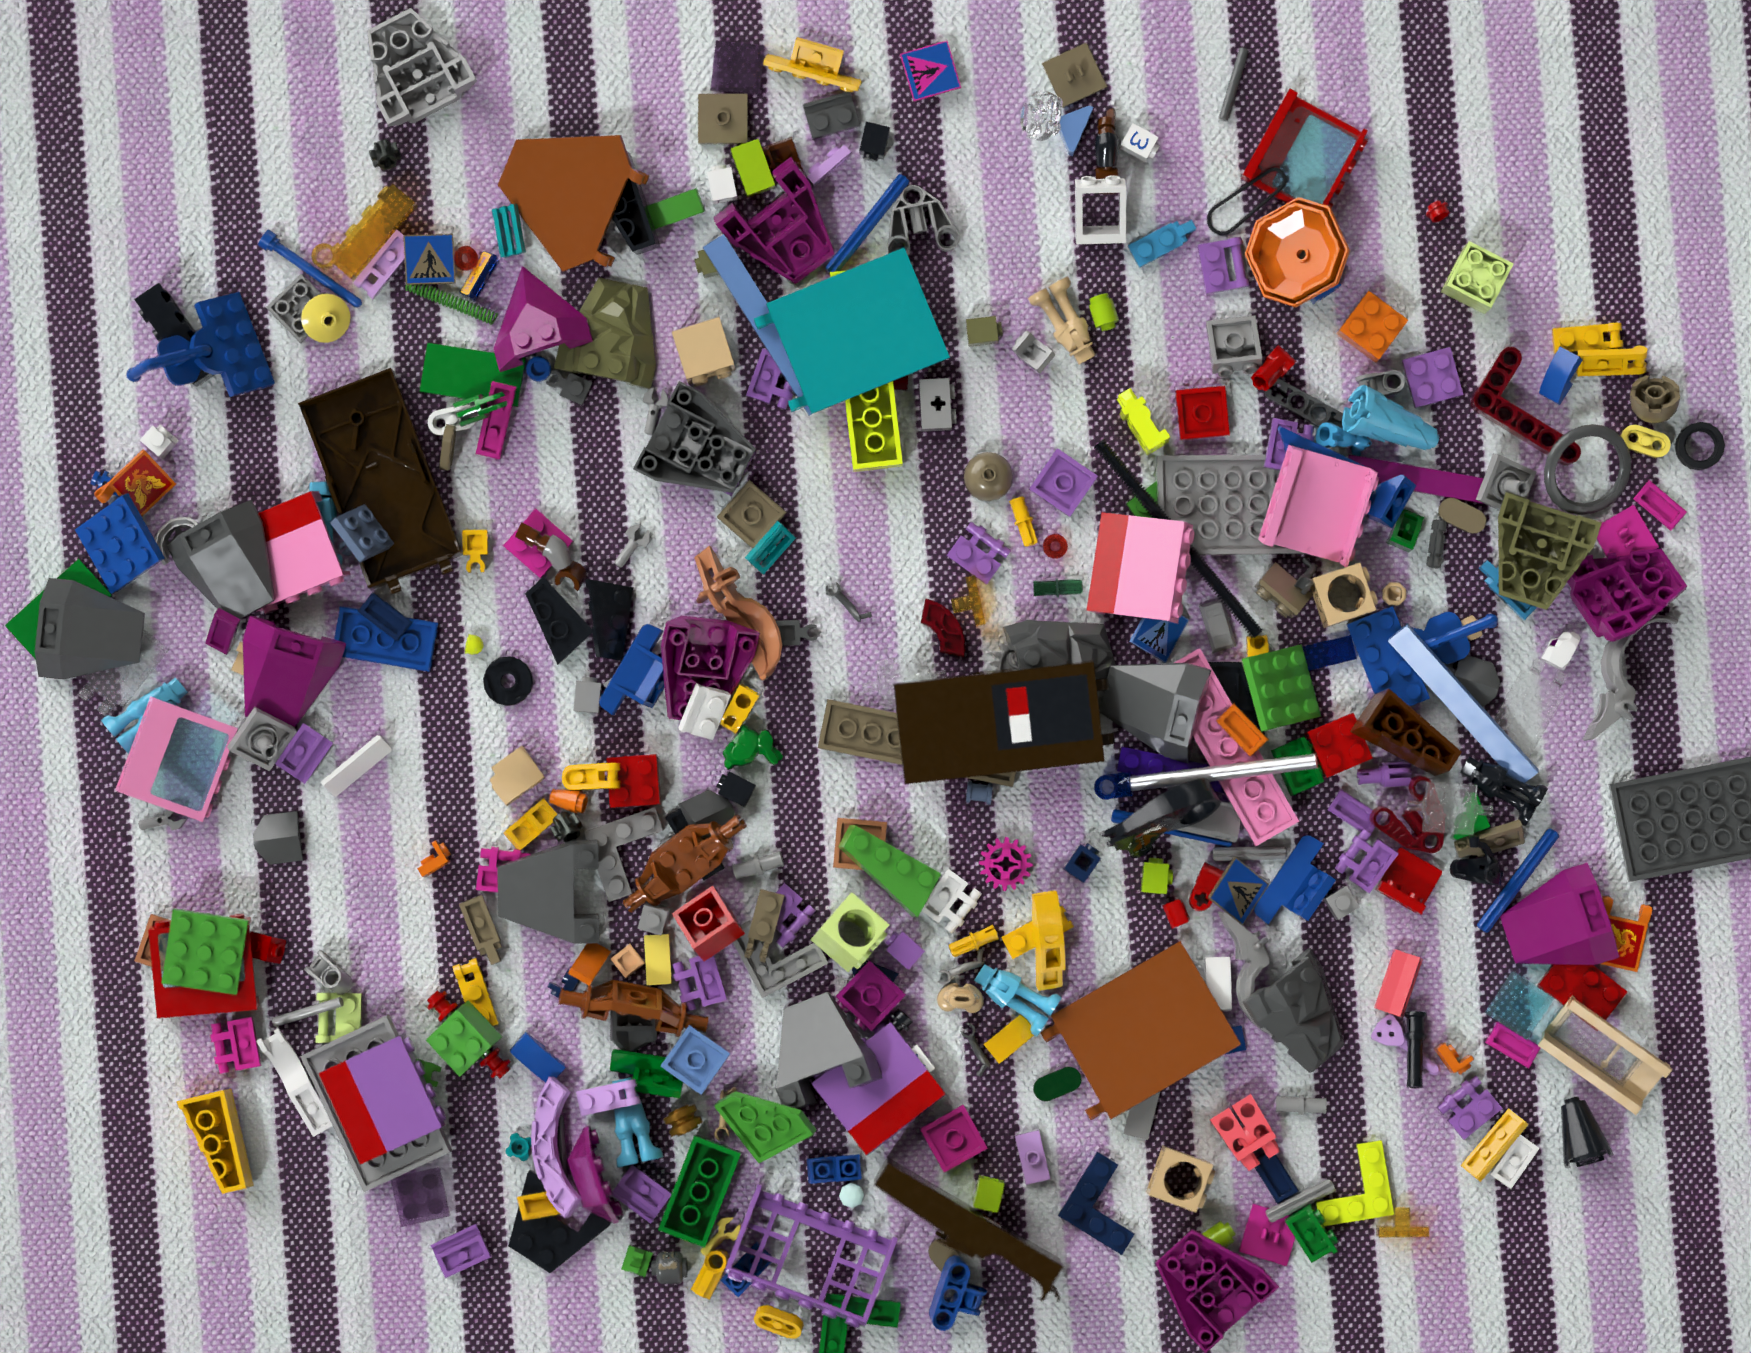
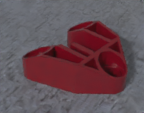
(1397, 831)

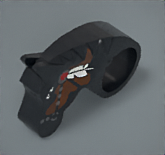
(1169, 811)

